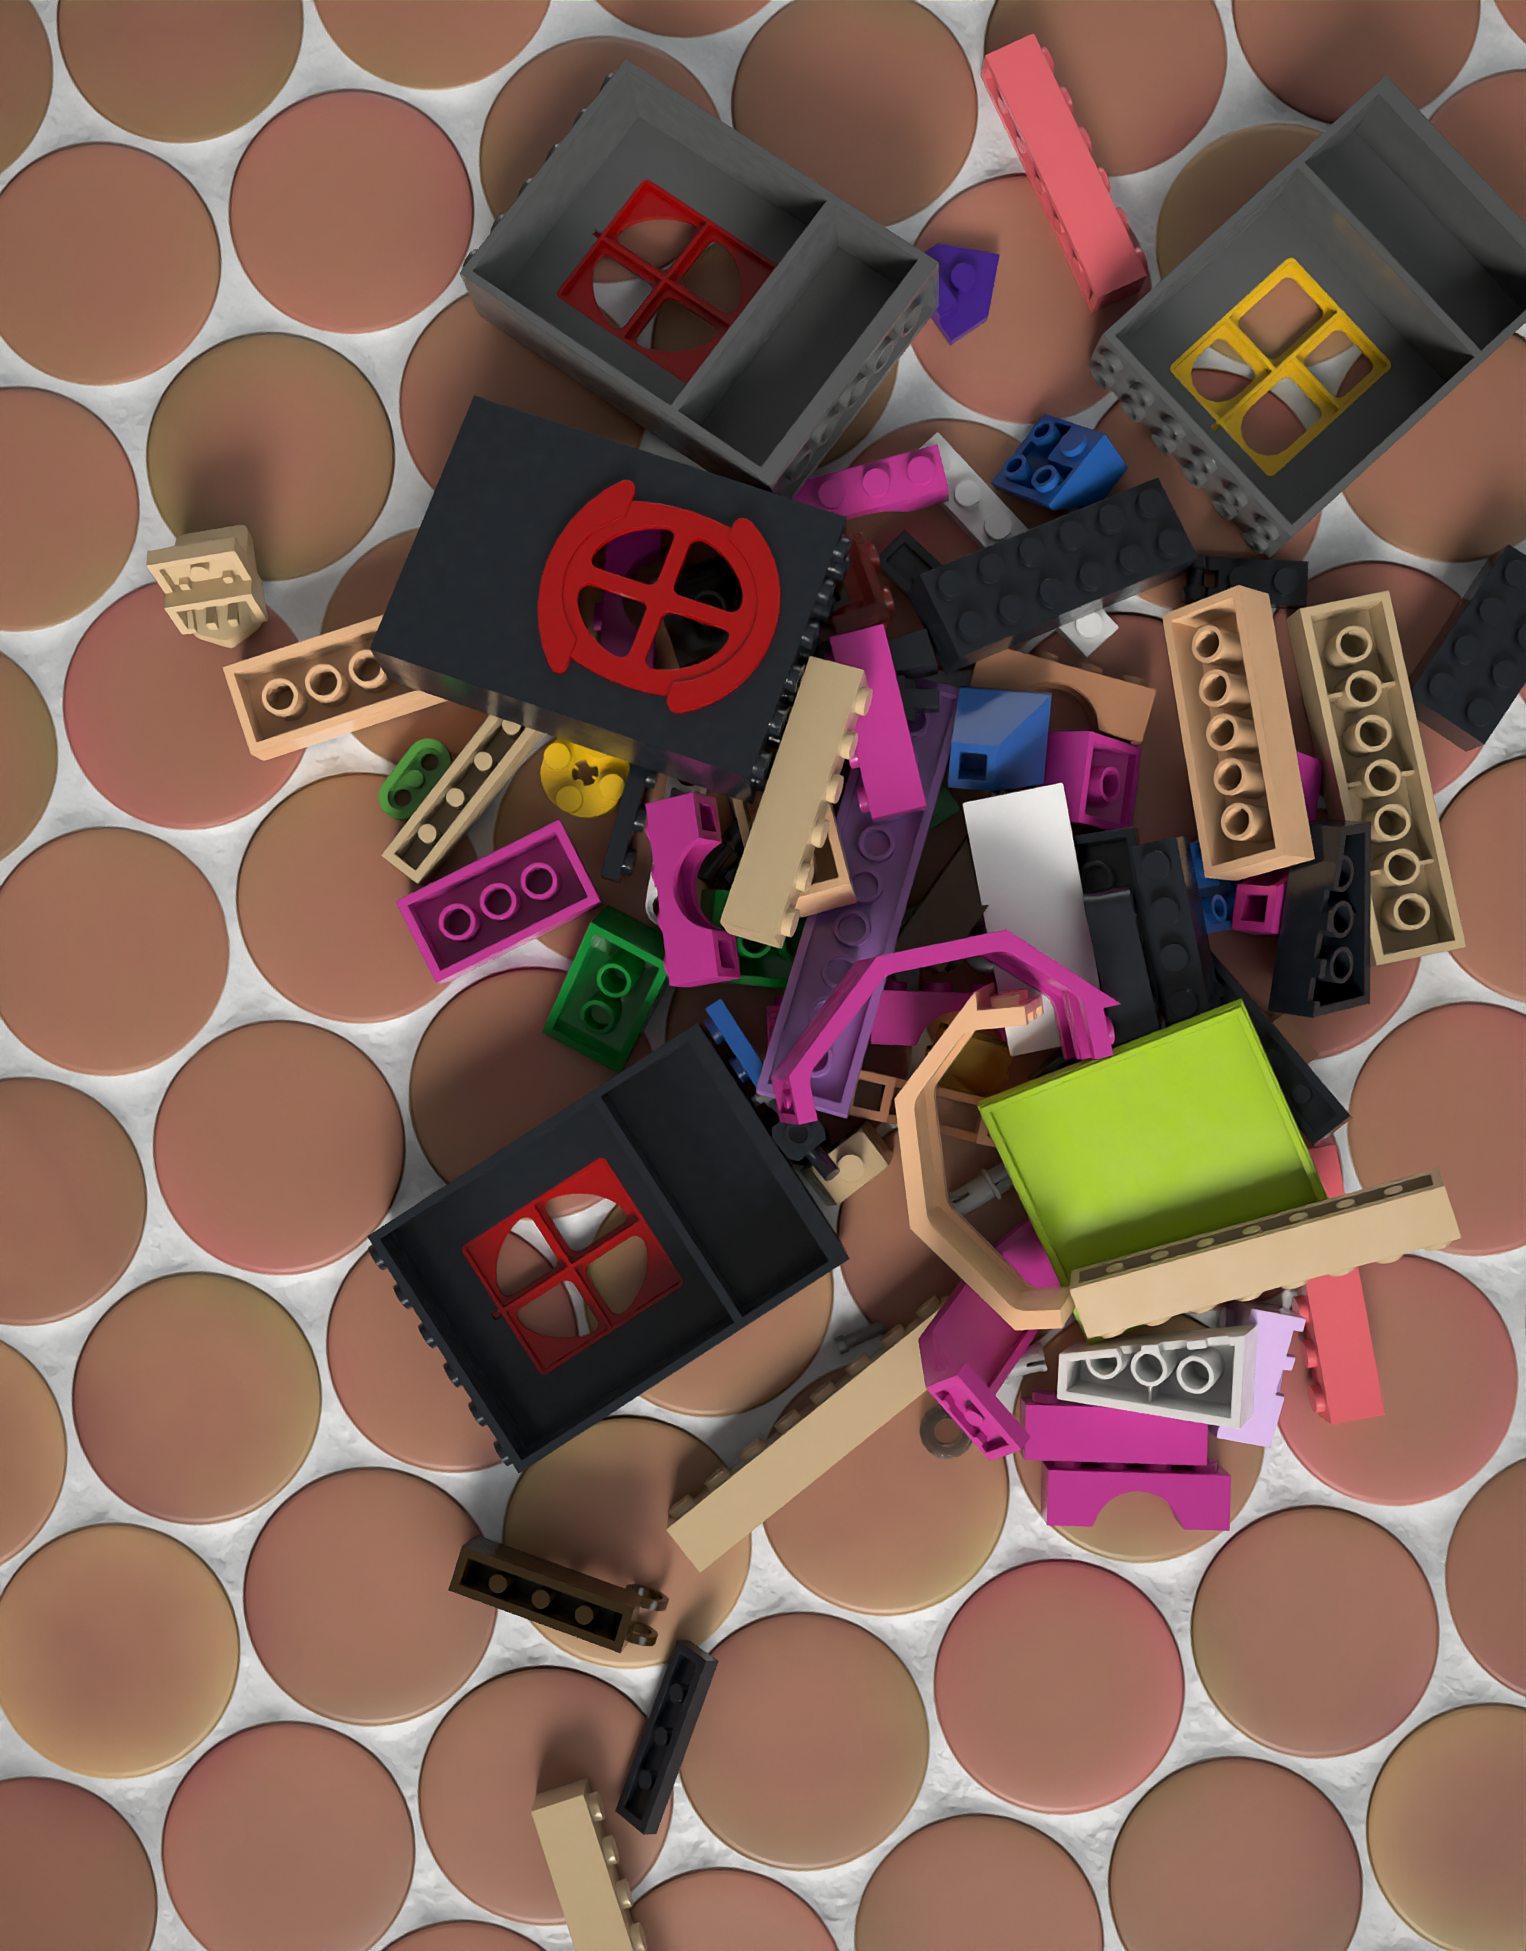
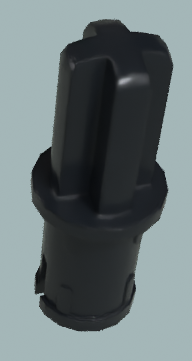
(722, 856)

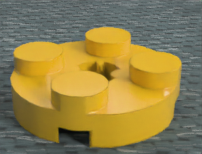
(572, 795)

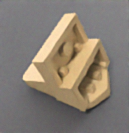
(211, 584)

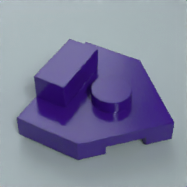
(964, 289)

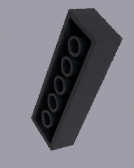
(1051, 575)

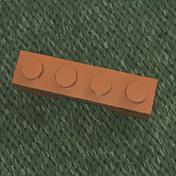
(1112, 705)
(956, 1110)

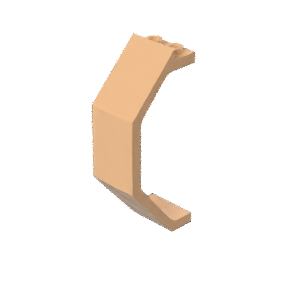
(925, 1180)

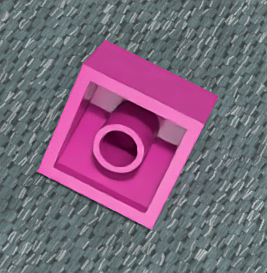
(1096, 778)

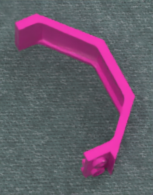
(1076, 1006)
(973, 1350)

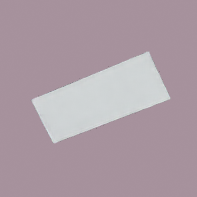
(1033, 890)

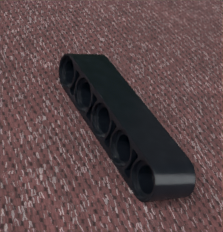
(1122, 962)

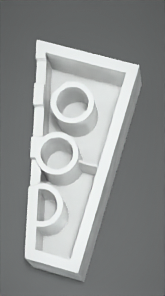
(1173, 1375)

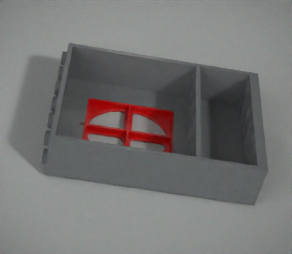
(821, 285)

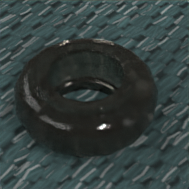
(934, 1446)

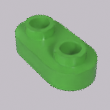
(412, 777)

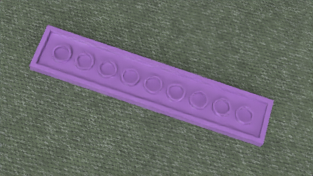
(883, 869)

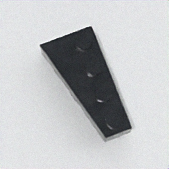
(1326, 925)

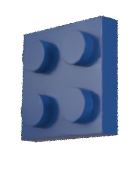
(724, 1027)

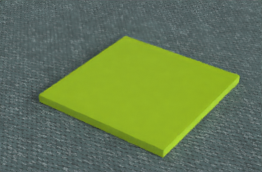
(1153, 1143)

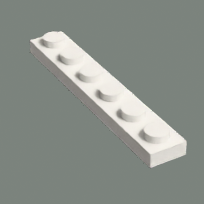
(990, 521)

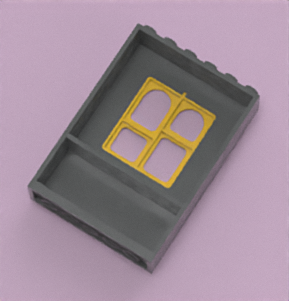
(1397, 255)

